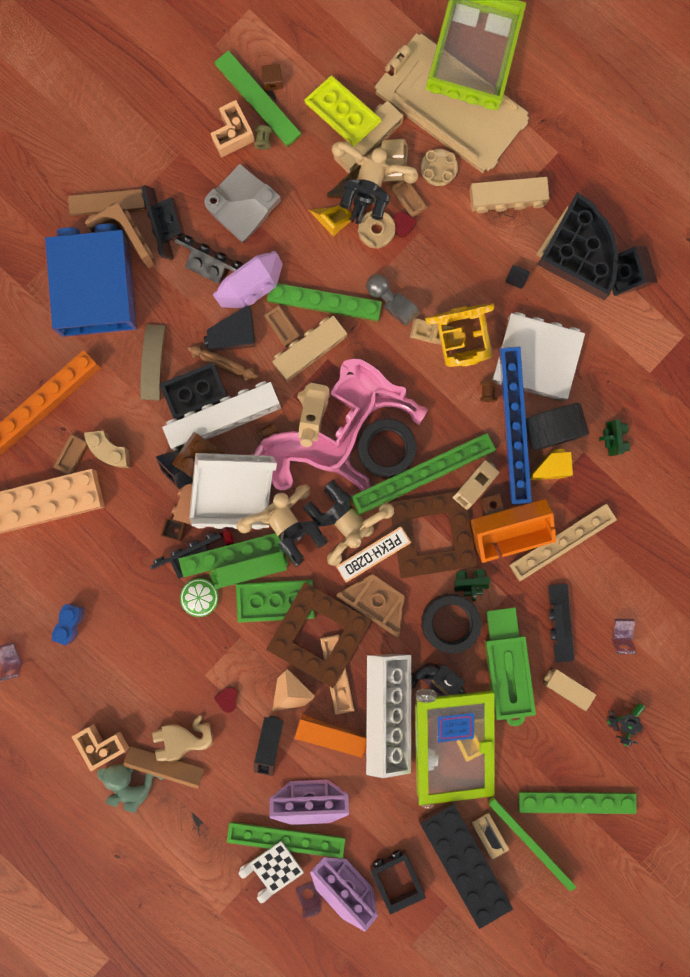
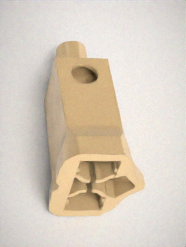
(314, 402)

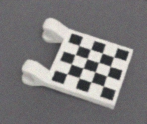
(275, 869)

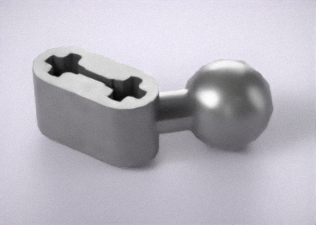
(397, 304)

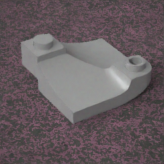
(242, 203)

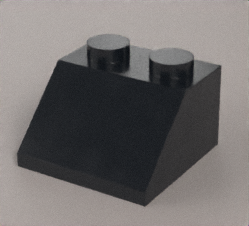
(633, 270)

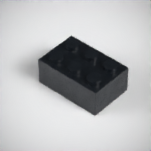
(193, 390)

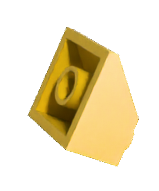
(553, 466)

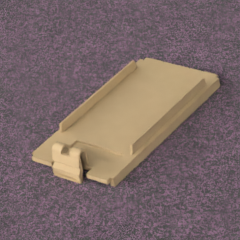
(464, 128)

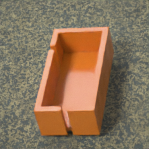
(514, 530)

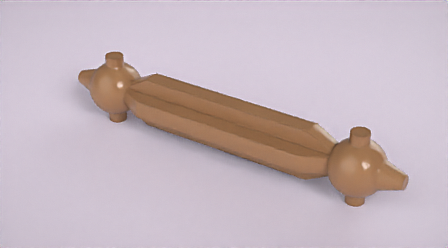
(222, 362)

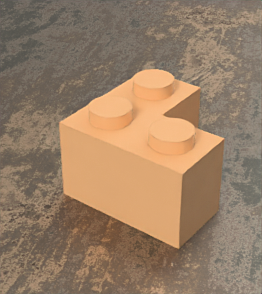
(235, 133)
(95, 750)

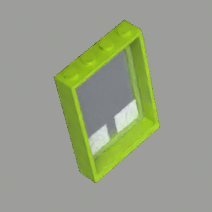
(476, 50)

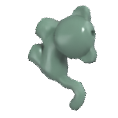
(117, 780)

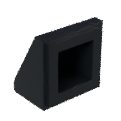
(517, 276)

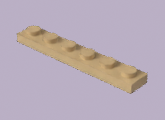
(564, 542)

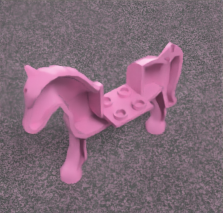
(364, 394)

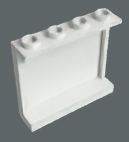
(547, 355)
(229, 489)

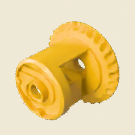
(456, 338)

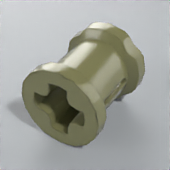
(262, 137)

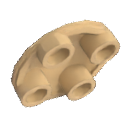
(439, 167)

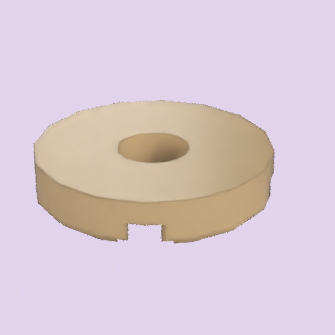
(376, 240)

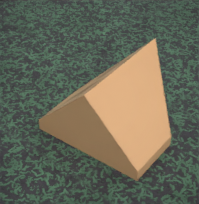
(290, 692)

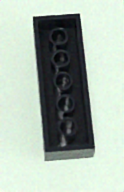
(465, 864)

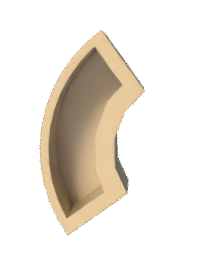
(106, 451)

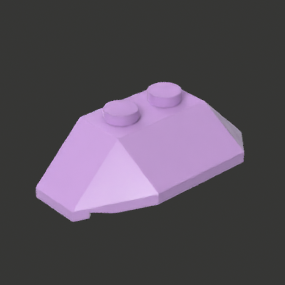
(250, 281)
(309, 802)
(345, 891)

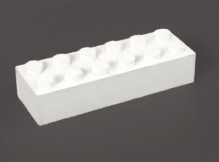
(223, 416)
(388, 715)

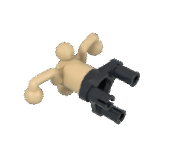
(367, 187)
(346, 520)
(286, 524)

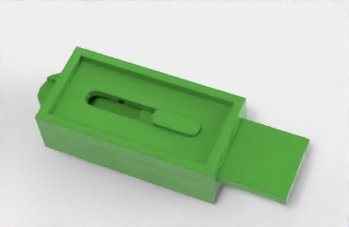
(508, 667)

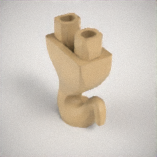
(180, 740)

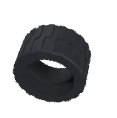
(387, 425)
(556, 426)
(474, 623)

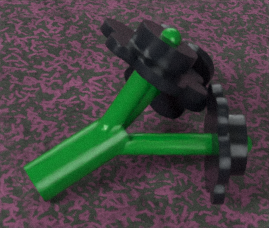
(630, 724)

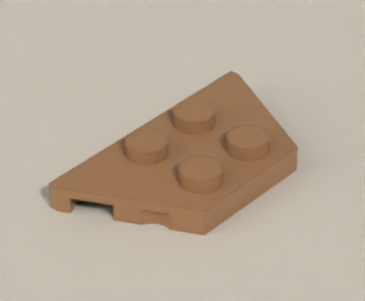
(377, 602)

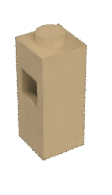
(476, 484)
(569, 688)

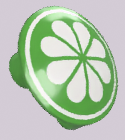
(199, 597)

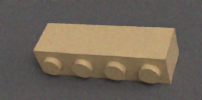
(391, 120)
(509, 194)
(310, 348)

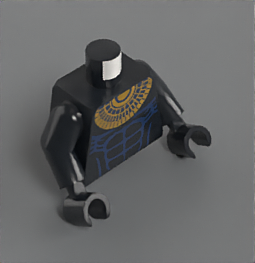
(439, 678)

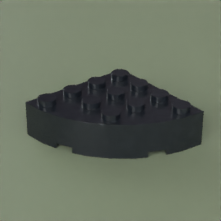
(583, 249)

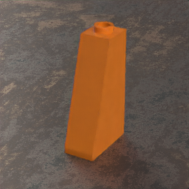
(331, 736)

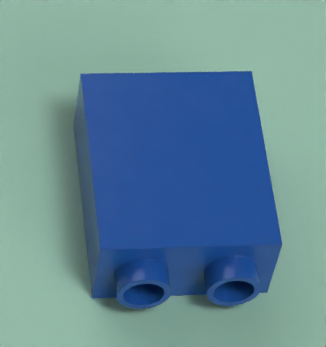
(90, 281)

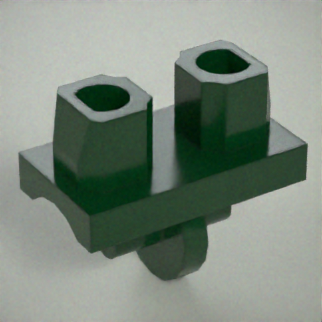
(613, 438)
(471, 587)

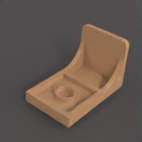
(115, 215)

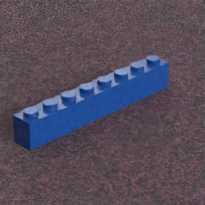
(515, 425)

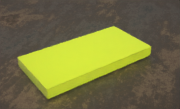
(342, 110)

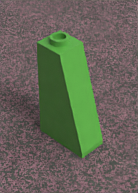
(248, 570)

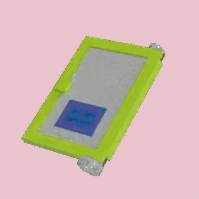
(454, 746)

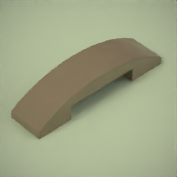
(152, 362)

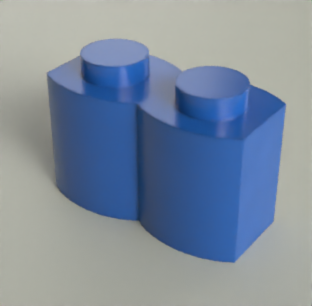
(67, 628)

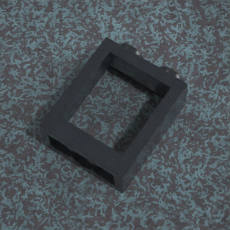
(406, 899)

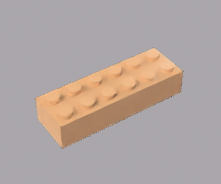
(50, 500)

